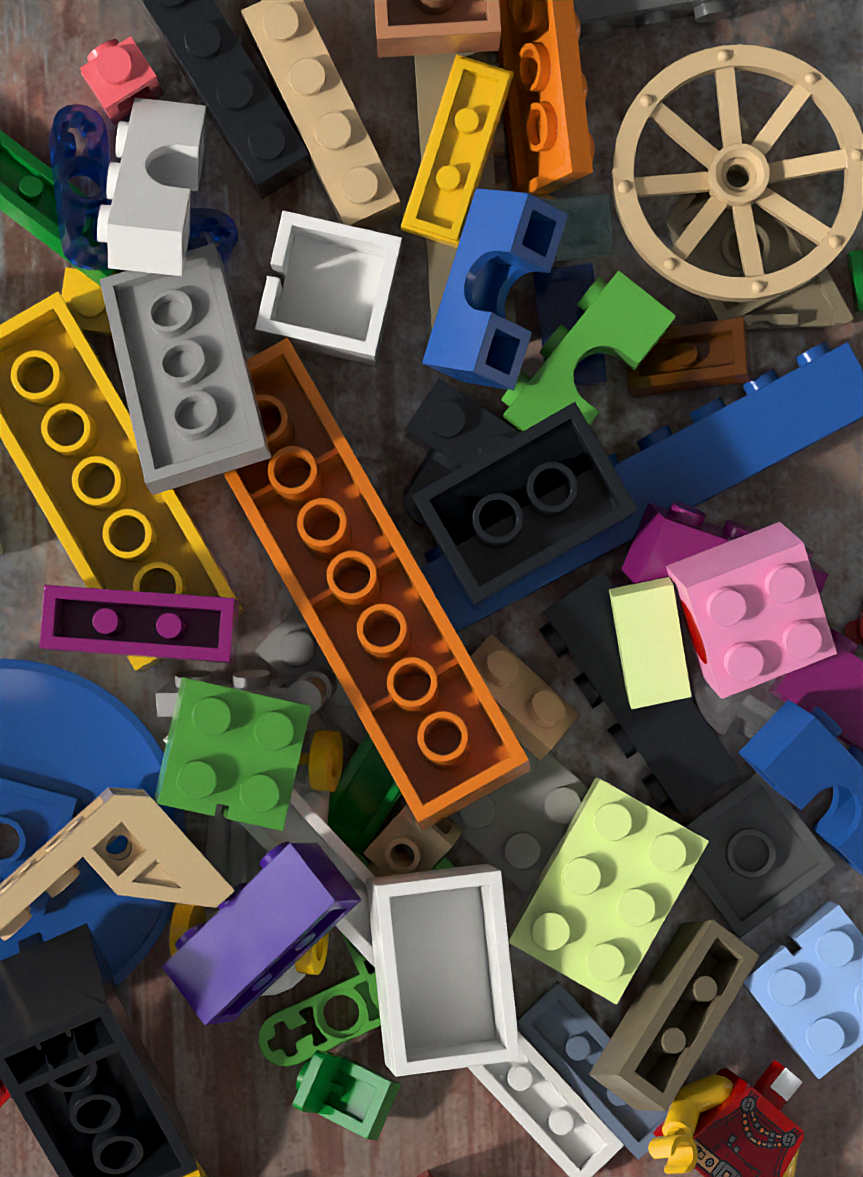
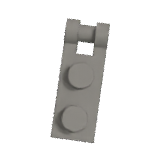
(312, 688)

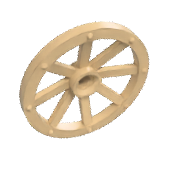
(739, 157)

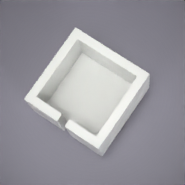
(332, 289)

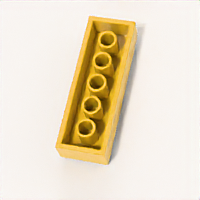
(85, 468)

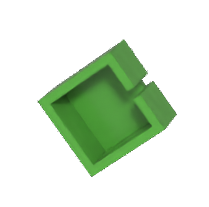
(232, 752)

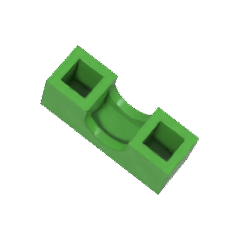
(616, 322)

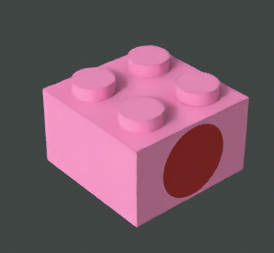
(751, 609)

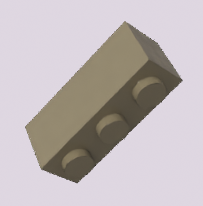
(674, 1015)

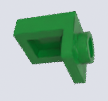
(345, 1093)

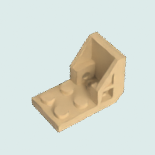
(153, 865)

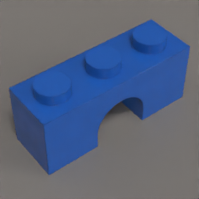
(499, 244)
(801, 758)

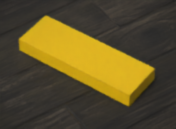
(457, 150)

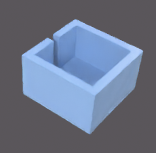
(816, 991)

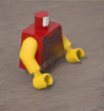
(731, 1127)

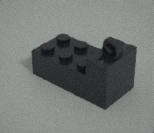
(82, 1066)

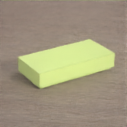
(650, 642)

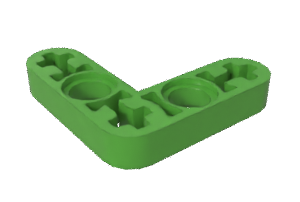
(359, 987)

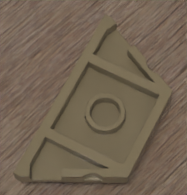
(808, 306)

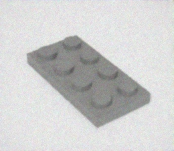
(184, 372)

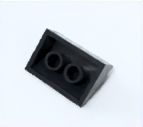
(524, 504)

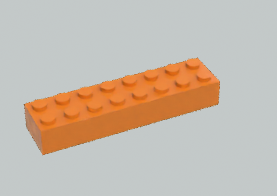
(370, 602)

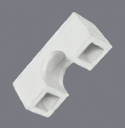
(151, 186)

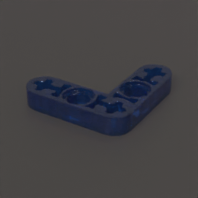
(95, 164)

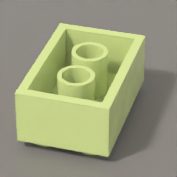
(606, 890)

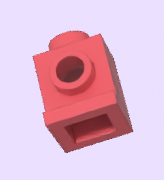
(119, 75)

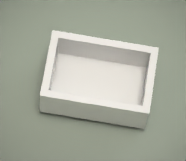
(443, 969)

